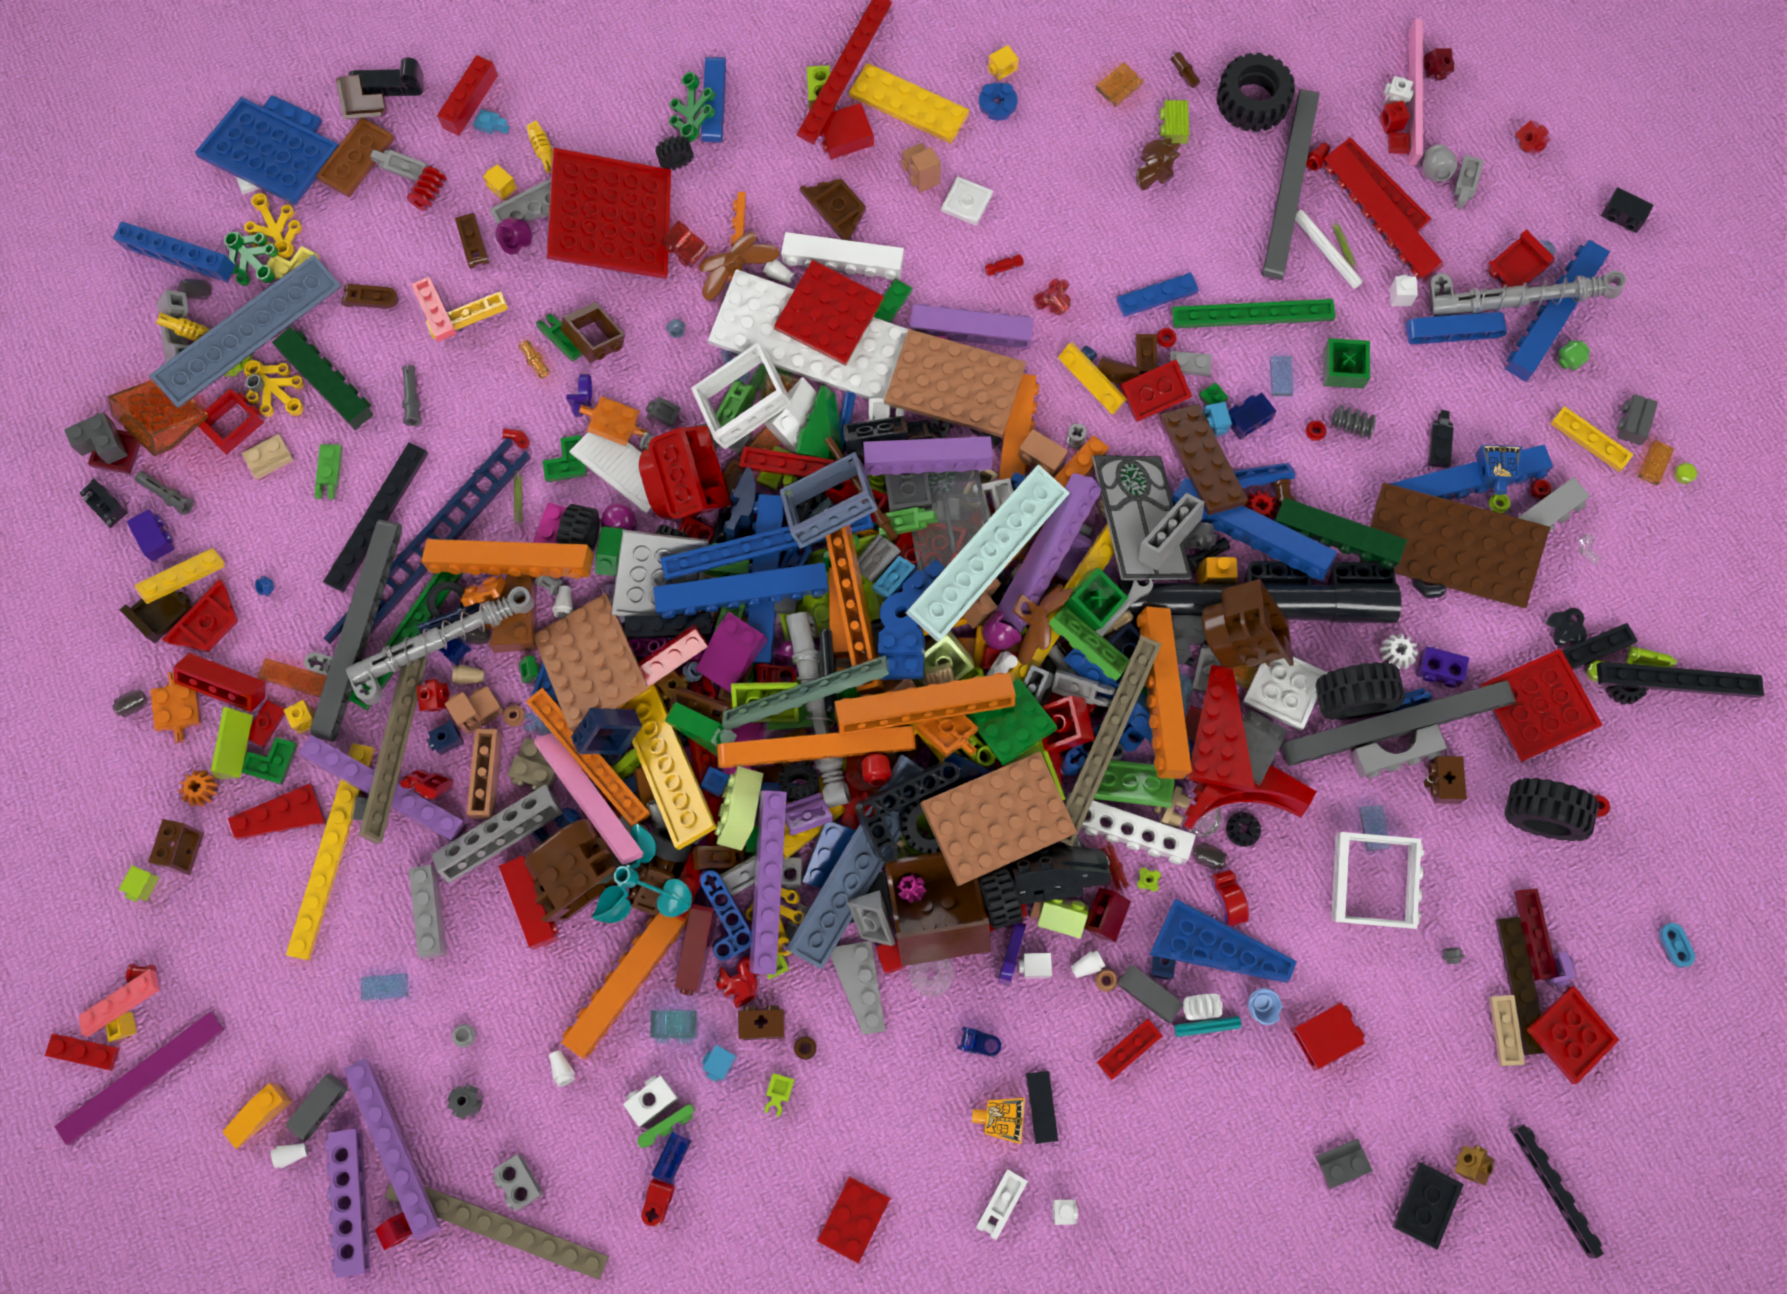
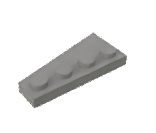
(526, 205)
(859, 979)

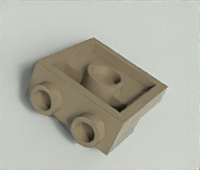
(531, 768)

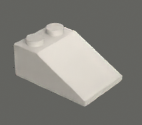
(792, 419)

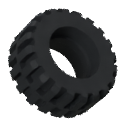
(1260, 71)
(1360, 691)
(1551, 809)

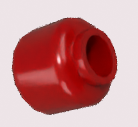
(876, 769)

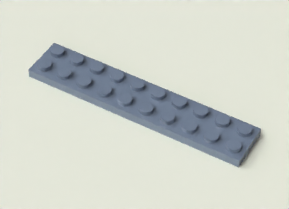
(245, 331)
(848, 880)

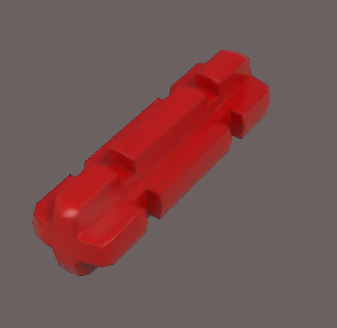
(1004, 265)

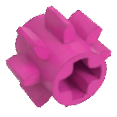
(911, 888)

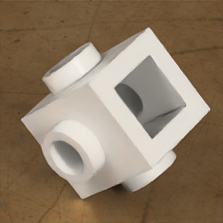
(1398, 90)

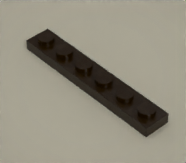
(1520, 979)

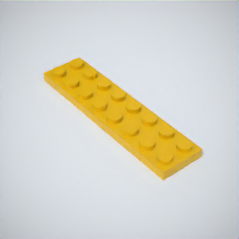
(669, 771)

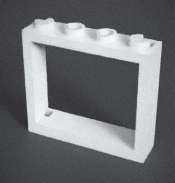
(754, 416)
(1414, 875)

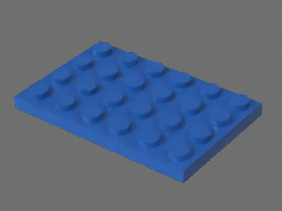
(267, 150)

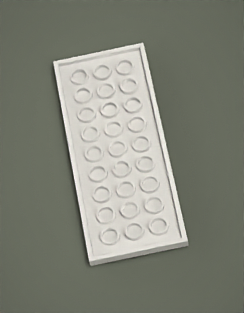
(750, 316)

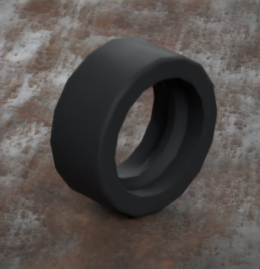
(434, 591)
(666, 849)

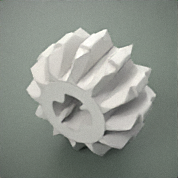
(1399, 643)
(1202, 1007)

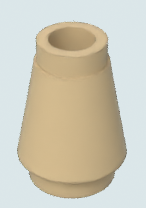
(467, 675)

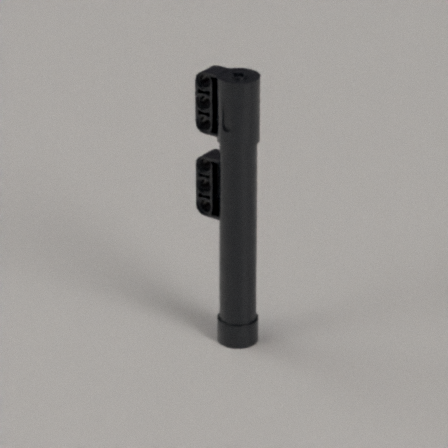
(1344, 600)

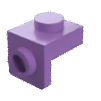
(1565, 969)

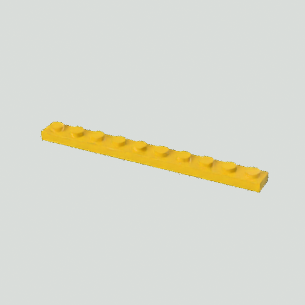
(1097, 556)
(326, 863)

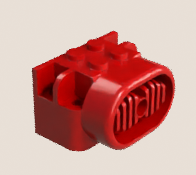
(682, 474)

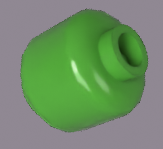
(1573, 355)

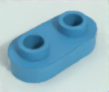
(1676, 945)

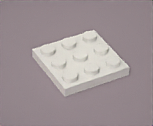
(1285, 691)

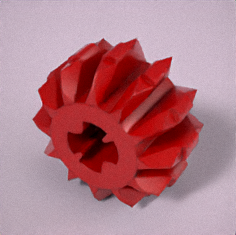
(1266, 505)

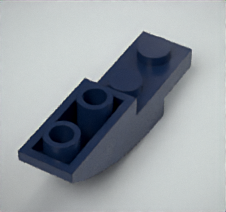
(743, 506)

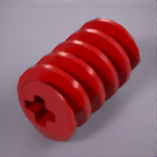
(425, 186)

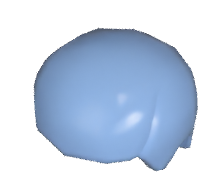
(1264, 1006)

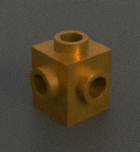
(669, 682)
(1474, 1164)

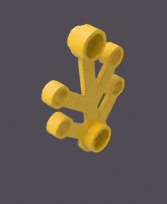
(274, 229)
(272, 386)
(789, 913)

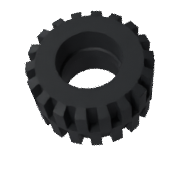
(579, 526)
(910, 832)
(1000, 898)

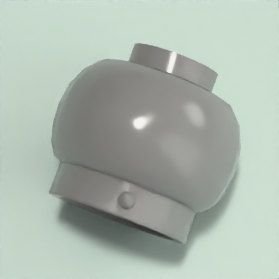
(1439, 163)

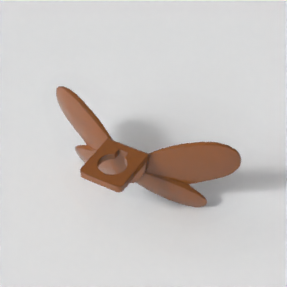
(723, 264)
(1039, 631)

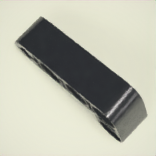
(393, 82)

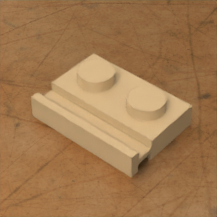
(267, 457)

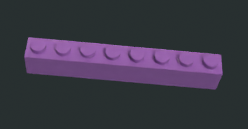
(1049, 548)
(361, 778)
(767, 882)
(392, 1149)

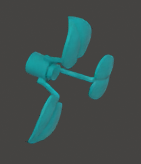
(613, 901)

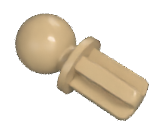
(1125, 618)

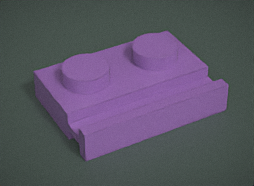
(807, 814)

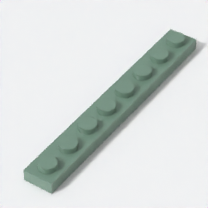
(806, 693)

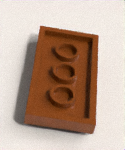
(352, 157)

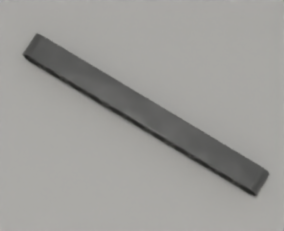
(1290, 184)
(356, 629)
(1398, 723)

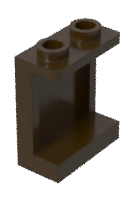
(158, 616)

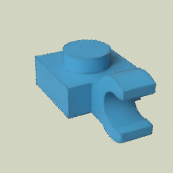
(489, 121)

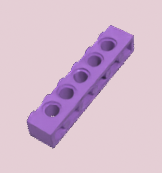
(357, 1212)

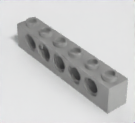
(496, 834)

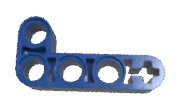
(1079, 752)
(723, 910)

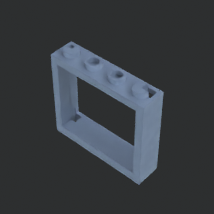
(836, 516)

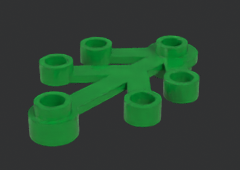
(691, 128)
(235, 242)

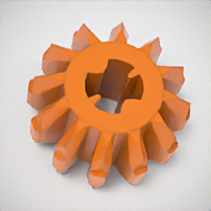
(191, 784)

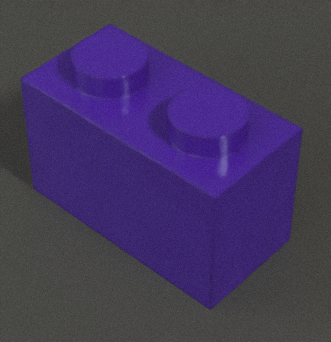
(151, 535)

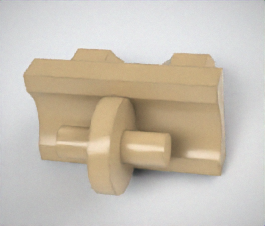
(1169, 817)

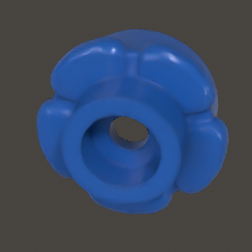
(264, 586)

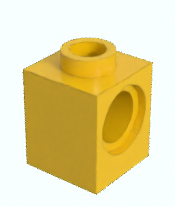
(1003, 62)
(499, 182)
(300, 716)

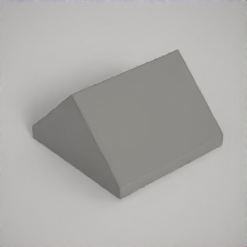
(872, 918)

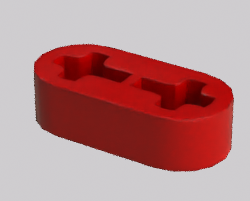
(707, 688)

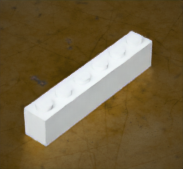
(843, 255)

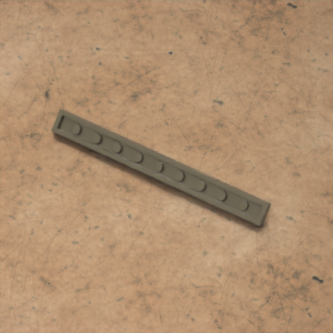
(1110, 732)
(392, 752)
(514, 1233)

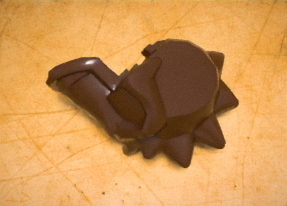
(1159, 162)

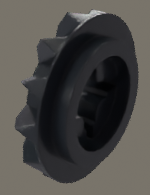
(1243, 839)

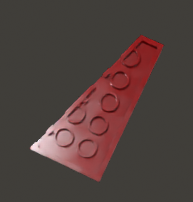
(1220, 743)

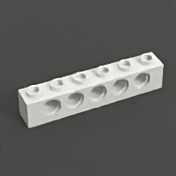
(1182, 840)

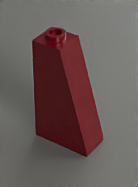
(696, 949)

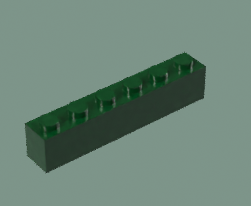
(323, 378)
(1342, 533)

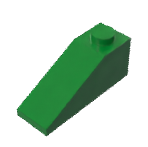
(699, 727)

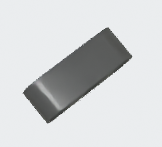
(1150, 994)
(316, 1107)

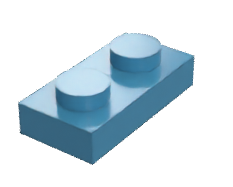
(894, 577)

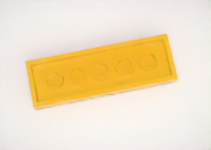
(909, 103)

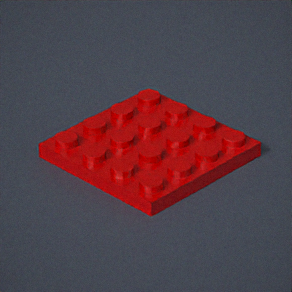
(828, 312)
(1547, 706)

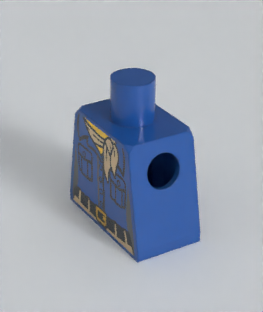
(1499, 465)

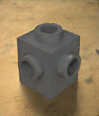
(473, 1101)

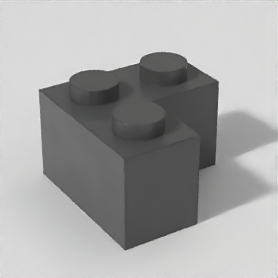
(97, 434)
(1187, 631)

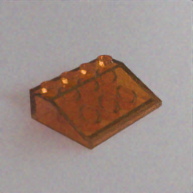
(153, 417)

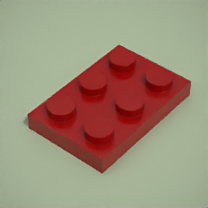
(1156, 390)
(853, 1219)

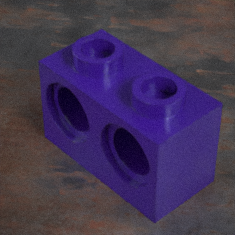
(1443, 661)

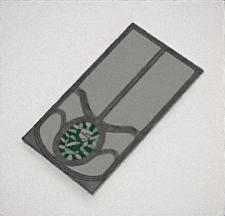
(1134, 503)

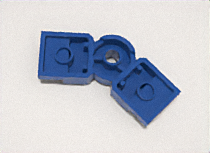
(902, 637)

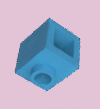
(718, 1063)

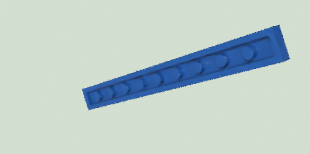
(739, 550)

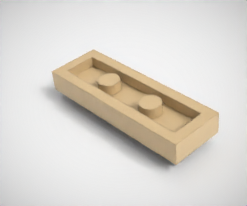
(1506, 1030)

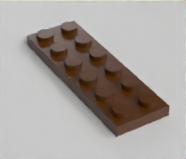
(1203, 459)

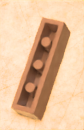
(484, 774)

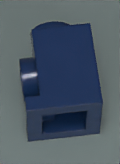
(452, 738)
(1161, 971)

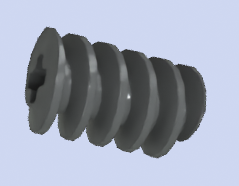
(1353, 421)

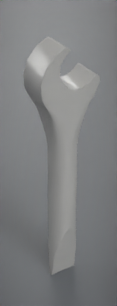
(1135, 593)

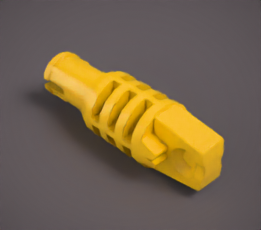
(540, 144)
(182, 326)

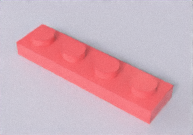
(433, 309)
(118, 1002)

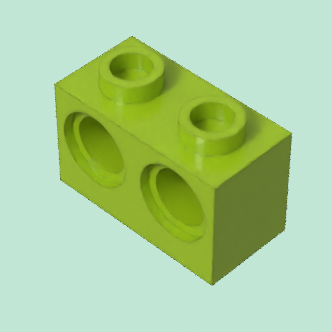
(814, 81)

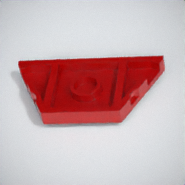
(205, 622)

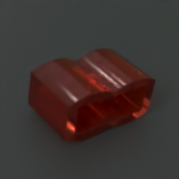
(684, 244)

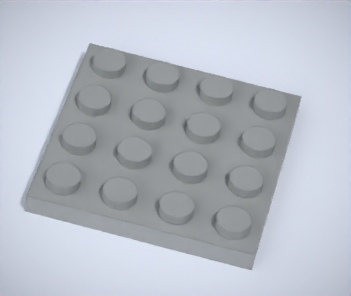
(641, 570)

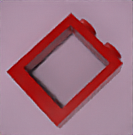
(221, 407)

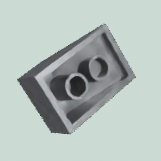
(1263, 742)

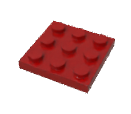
(1573, 1035)

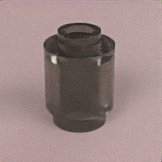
(195, 288)
(477, 637)
(130, 703)
(1209, 856)

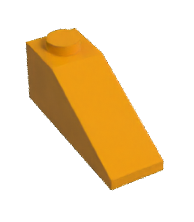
(256, 1114)

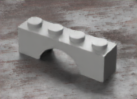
(176, 306)
(1373, 759)

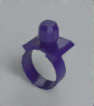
(584, 394)

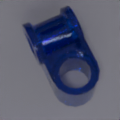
(455, 651)
(977, 1042)

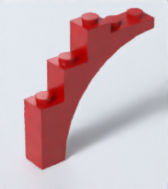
(1275, 790)

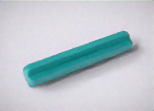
(1207, 1026)

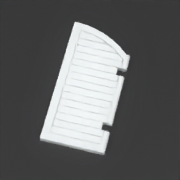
(614, 465)

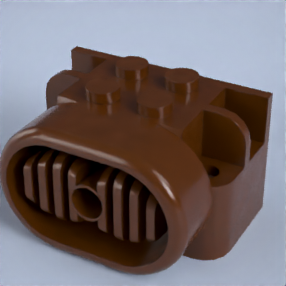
(1247, 627)
(571, 870)

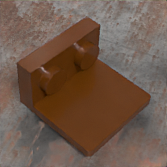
(644, 898)

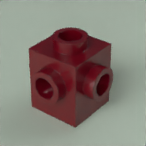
(1439, 63)

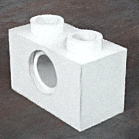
(664, 1097)

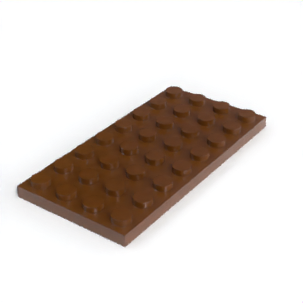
(1462, 544)

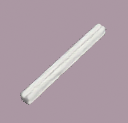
(1328, 249)

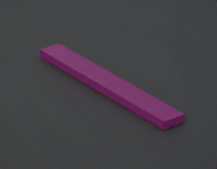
(139, 1078)

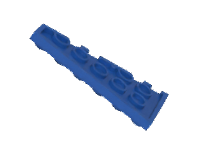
(1206, 942)

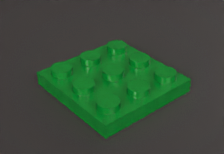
(1014, 728)

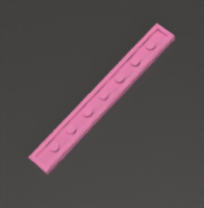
(1416, 101)
(589, 799)

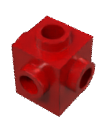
(1533, 137)
(432, 696)

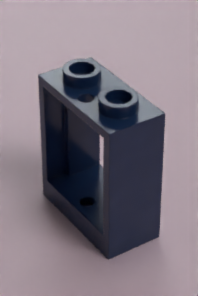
(625, 726)

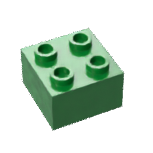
(1346, 363)
(1095, 598)

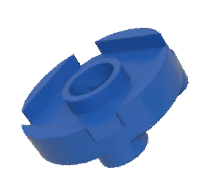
(998, 91)

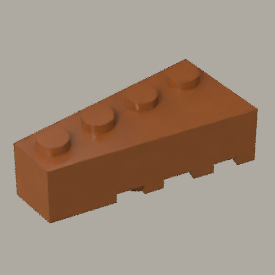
(519, 630)

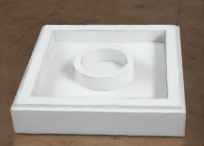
(967, 201)

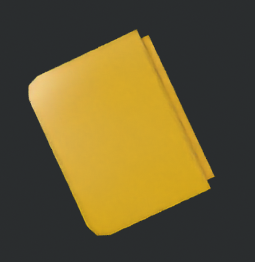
(121, 1027)

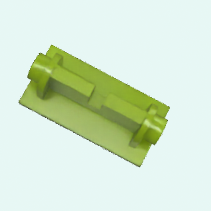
(1650, 658)

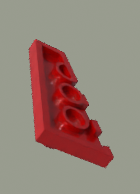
(289, 811)

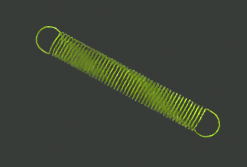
(1345, 245)
(518, 501)

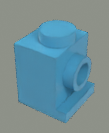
(1218, 418)

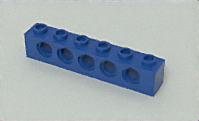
(174, 251)

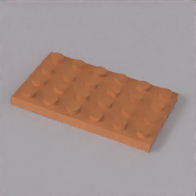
(955, 383)
(590, 661)
(998, 818)

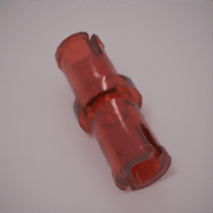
(1115, 869)

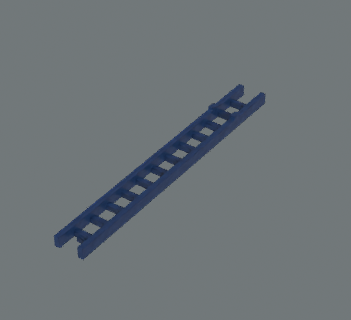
(441, 517)

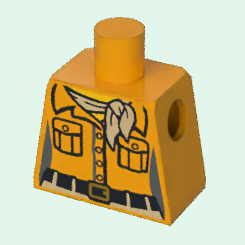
(1217, 571)
(1002, 1119)

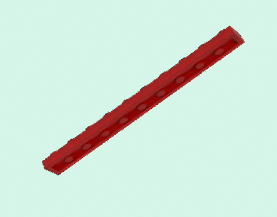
(843, 70)

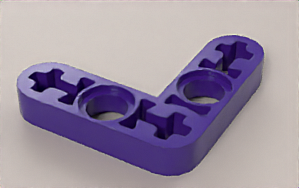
(1011, 955)

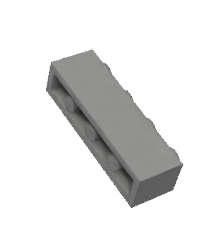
(1558, 505)
(1171, 531)
(427, 912)

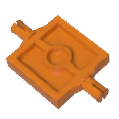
(613, 421)
(175, 708)
(949, 734)

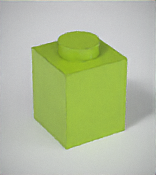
(138, 884)

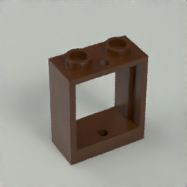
(584, 317)
(176, 857)

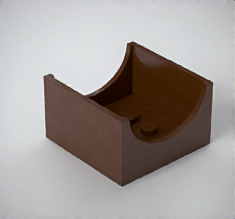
(946, 920)

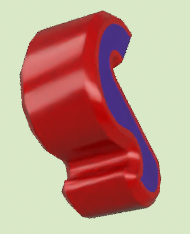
(1231, 897)

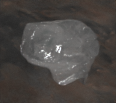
(1208, 823)

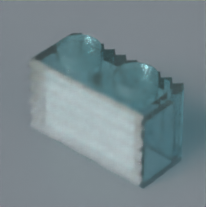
(674, 1024)

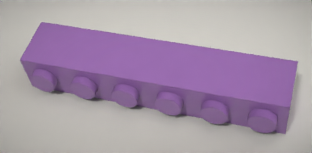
(973, 326)
(928, 455)

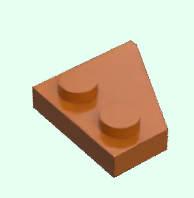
(490, 586)

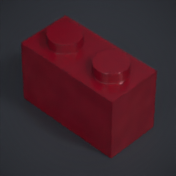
(1107, 915)

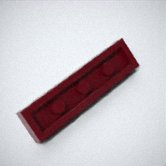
(1536, 934)

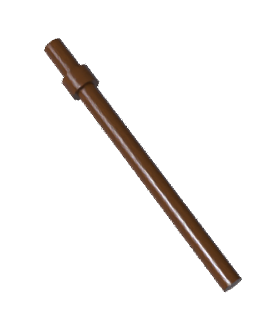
(881, 519)

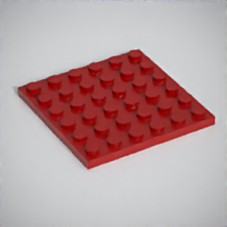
(608, 213)

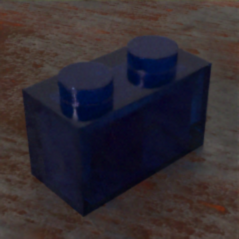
(1251, 415)

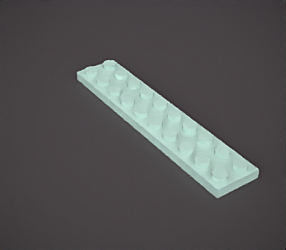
(987, 553)

